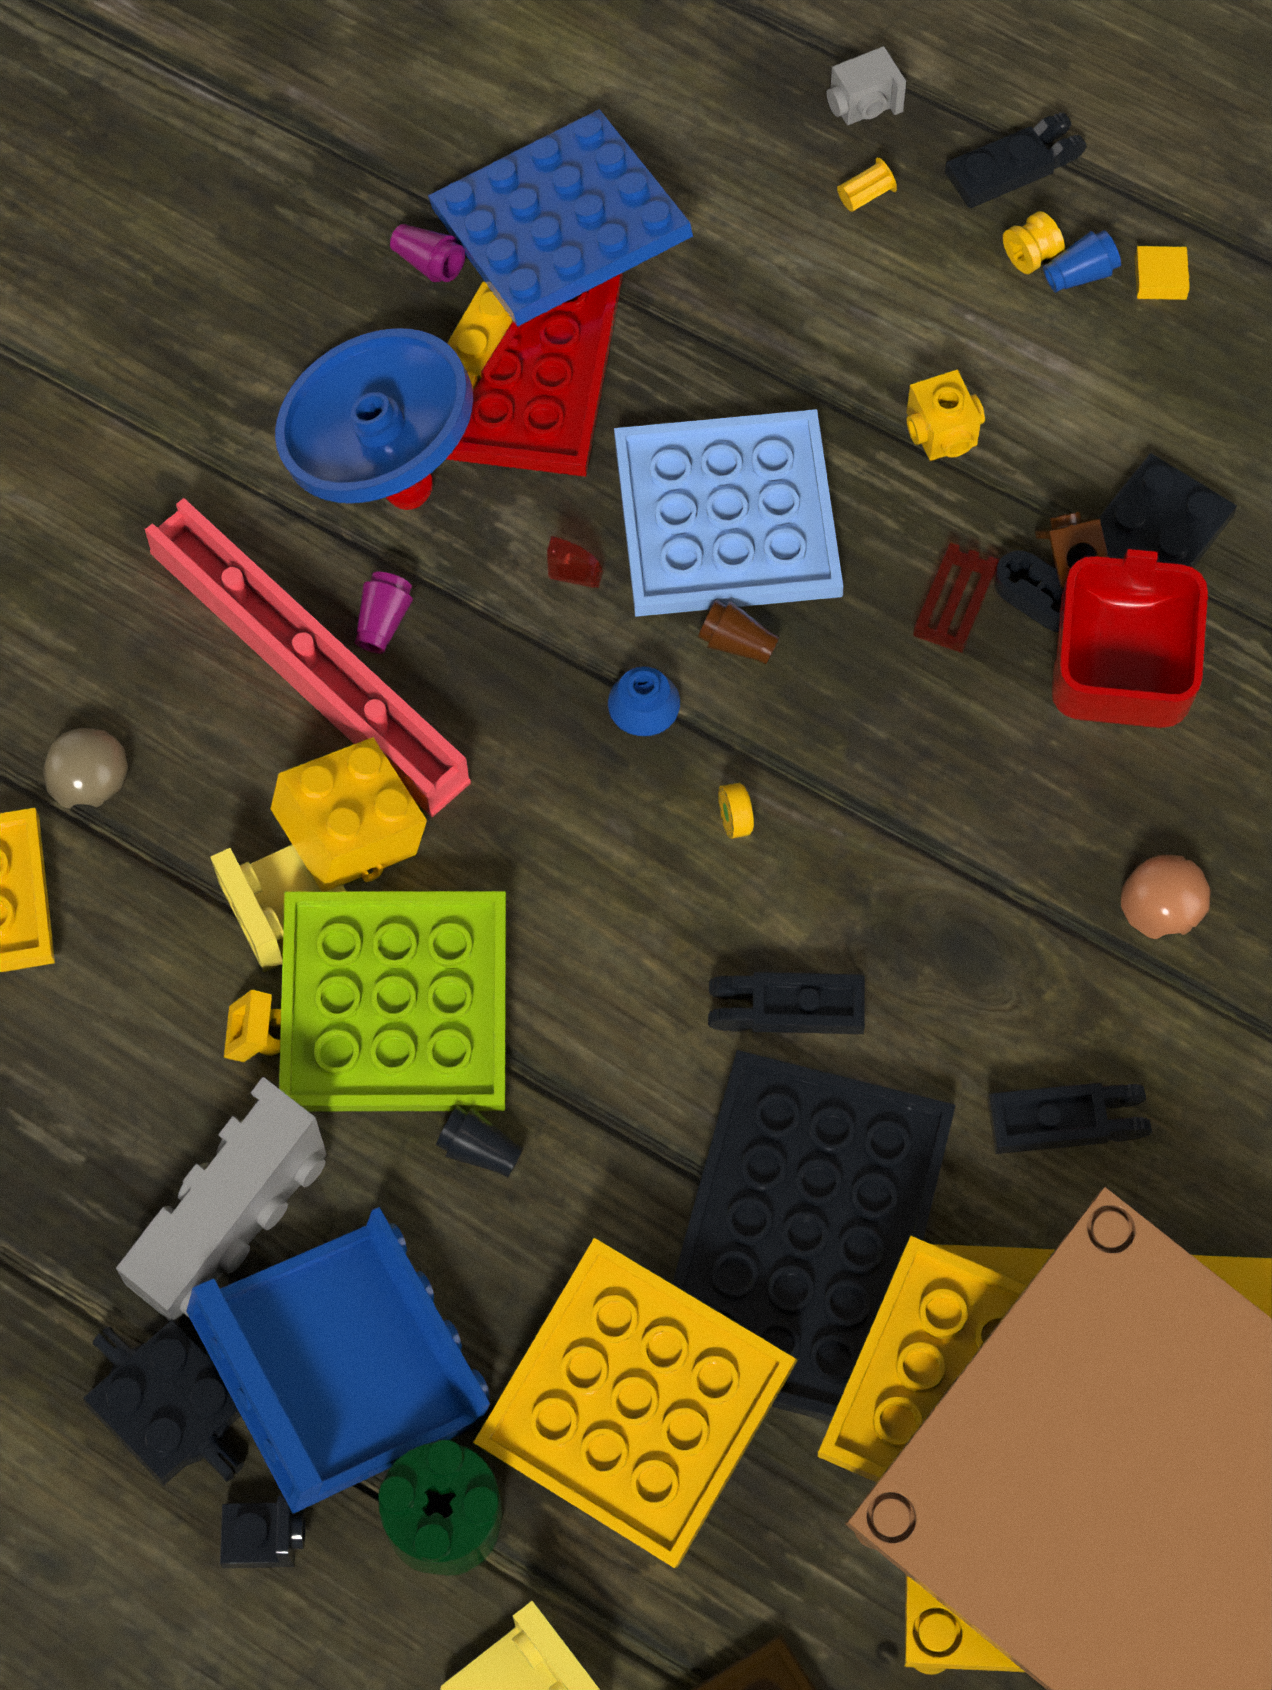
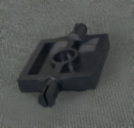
(165, 1403)

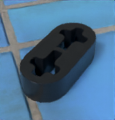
(1034, 595)

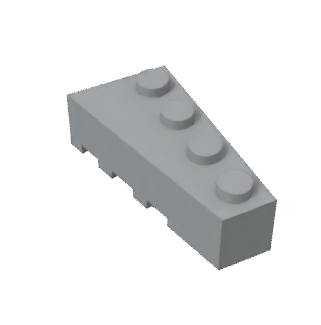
(226, 1202)

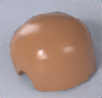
(1165, 896)

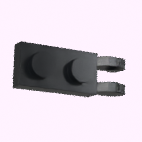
(1014, 160)
(791, 1003)
(1064, 1117)

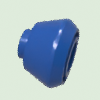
(644, 702)

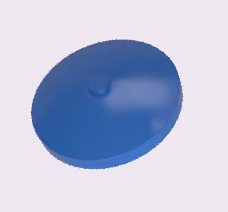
(374, 415)

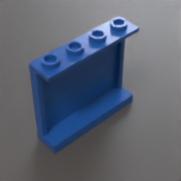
(339, 1361)

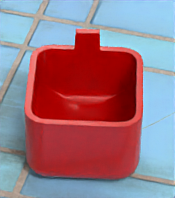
(1130, 640)

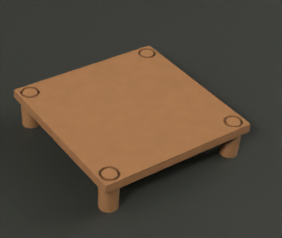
(1101, 1473)

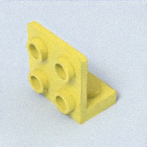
(257, 897)
(525, 1659)

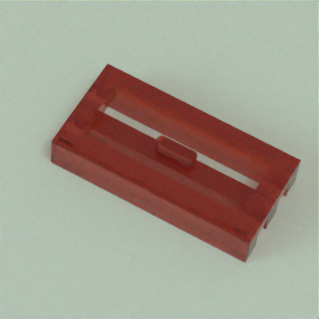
(969, 563)

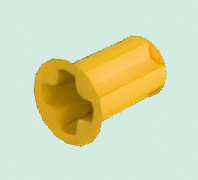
(867, 185)

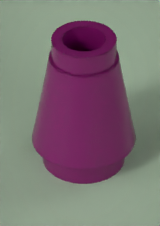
(430, 252)
(381, 610)

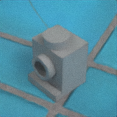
(866, 87)

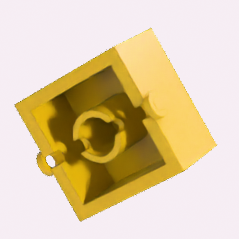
(348, 814)

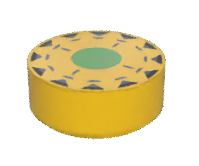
(736, 810)

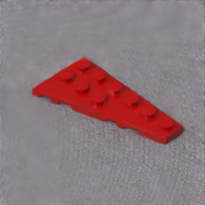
(544, 388)

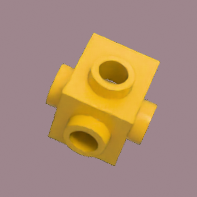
(944, 416)

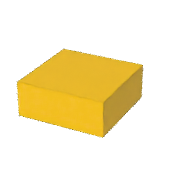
(1161, 272)

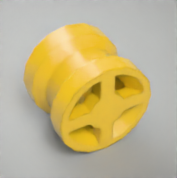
(1033, 242)

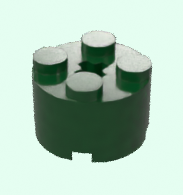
(448, 1475)

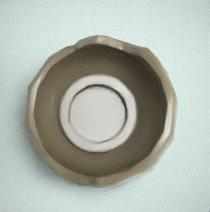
(84, 767)

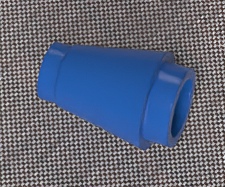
(1083, 262)

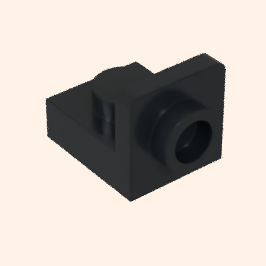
(261, 1535)

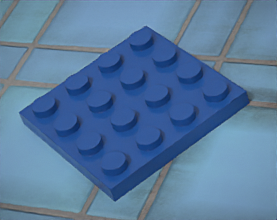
(560, 217)

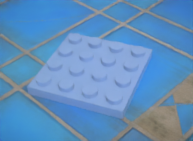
(727, 512)

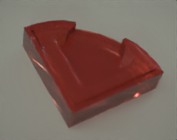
(572, 564)

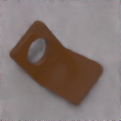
(1067, 531)

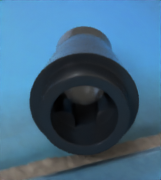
(478, 1142)

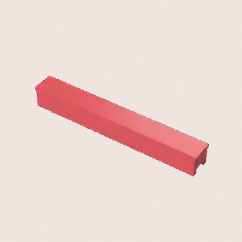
(308, 655)

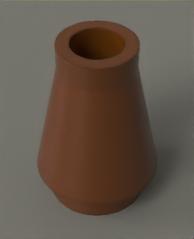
(737, 633)

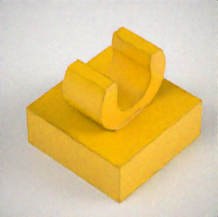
(249, 1027)

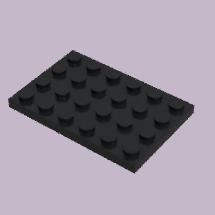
(810, 1213)

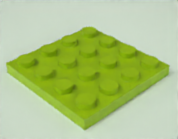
(394, 1000)

